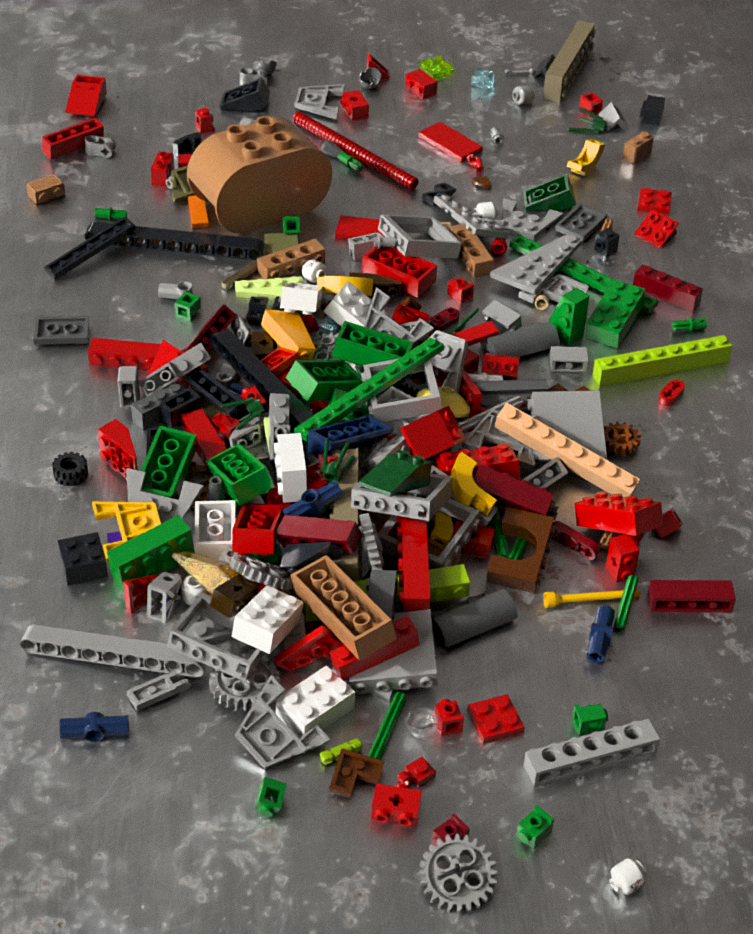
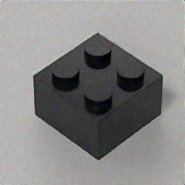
(82, 558)

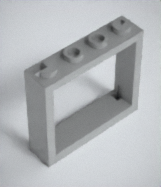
(399, 225)
(408, 407)
(402, 505)
(451, 507)
(205, 652)

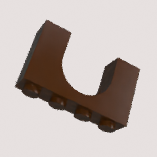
(523, 573)

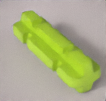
(328, 756)

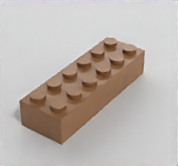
(343, 607)

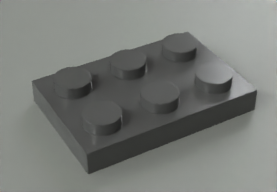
(581, 221)
(61, 330)

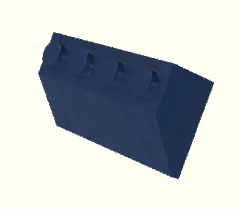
(357, 432)

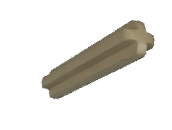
(239, 275)

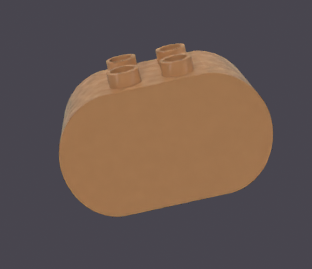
(259, 173)

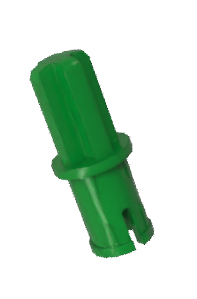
(350, 161)
(109, 213)
(689, 324)

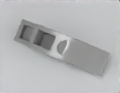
(174, 369)
(277, 420)
(249, 434)

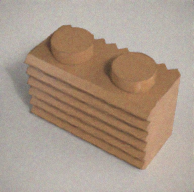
(638, 147)
(45, 189)

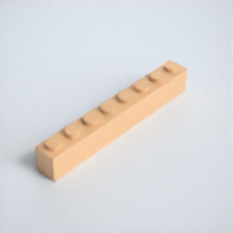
(571, 454)

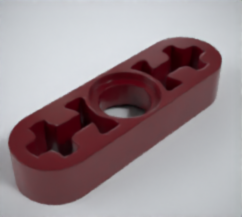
(585, 546)

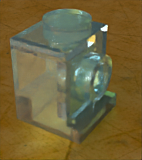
(483, 79)
(329, 324)

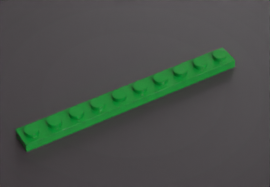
(578, 271)
(371, 387)

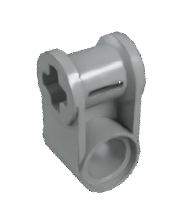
(249, 74)
(97, 146)
(227, 376)

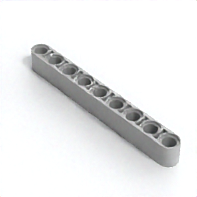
(108, 650)

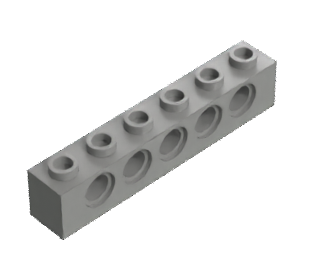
(591, 752)

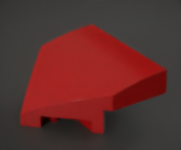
(314, 476)

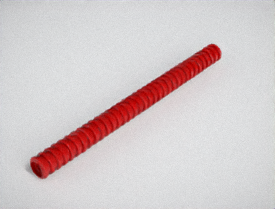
(359, 152)

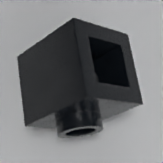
(606, 242)

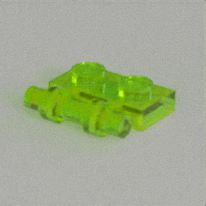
(433, 68)

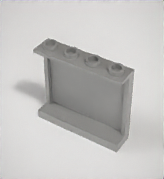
(573, 415)
(408, 669)

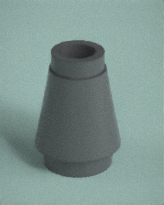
(331, 149)
(216, 490)

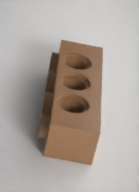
(472, 251)
(290, 259)

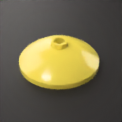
(450, 398)

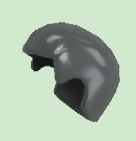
(269, 67)
(370, 78)

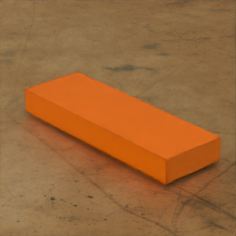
(198, 212)

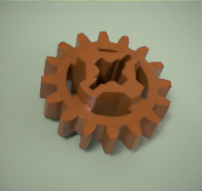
(621, 438)

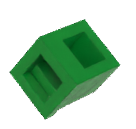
(291, 224)
(187, 306)
(589, 718)
(274, 792)
(535, 827)

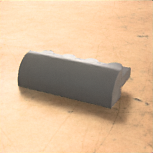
(524, 340)
(501, 391)
(473, 616)

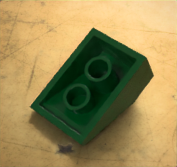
(553, 195)
(398, 474)

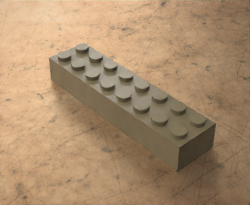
(569, 61)
(341, 507)

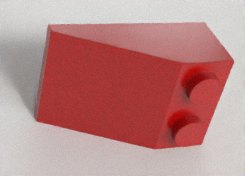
(433, 433)

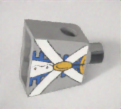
(164, 596)

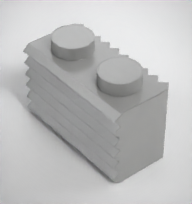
(568, 359)
(128, 386)

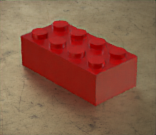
(413, 272)
(499, 457)
(619, 513)
(256, 529)

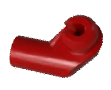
(476, 162)

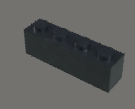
(215, 393)

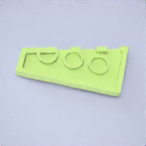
(263, 287)

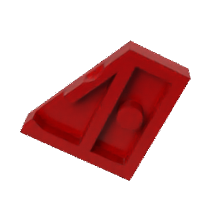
(137, 592)

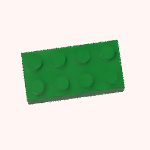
(615, 313)
(368, 346)
(320, 377)
(168, 461)
(240, 474)
(150, 551)

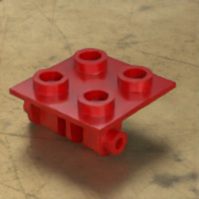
(657, 228)

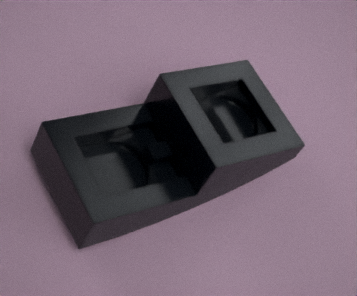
(187, 143)
(439, 189)
(256, 309)

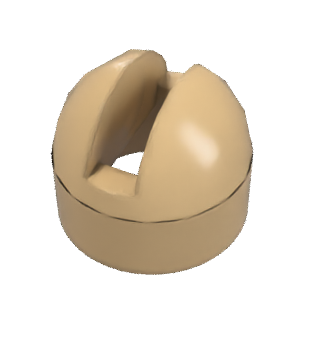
(542, 302)

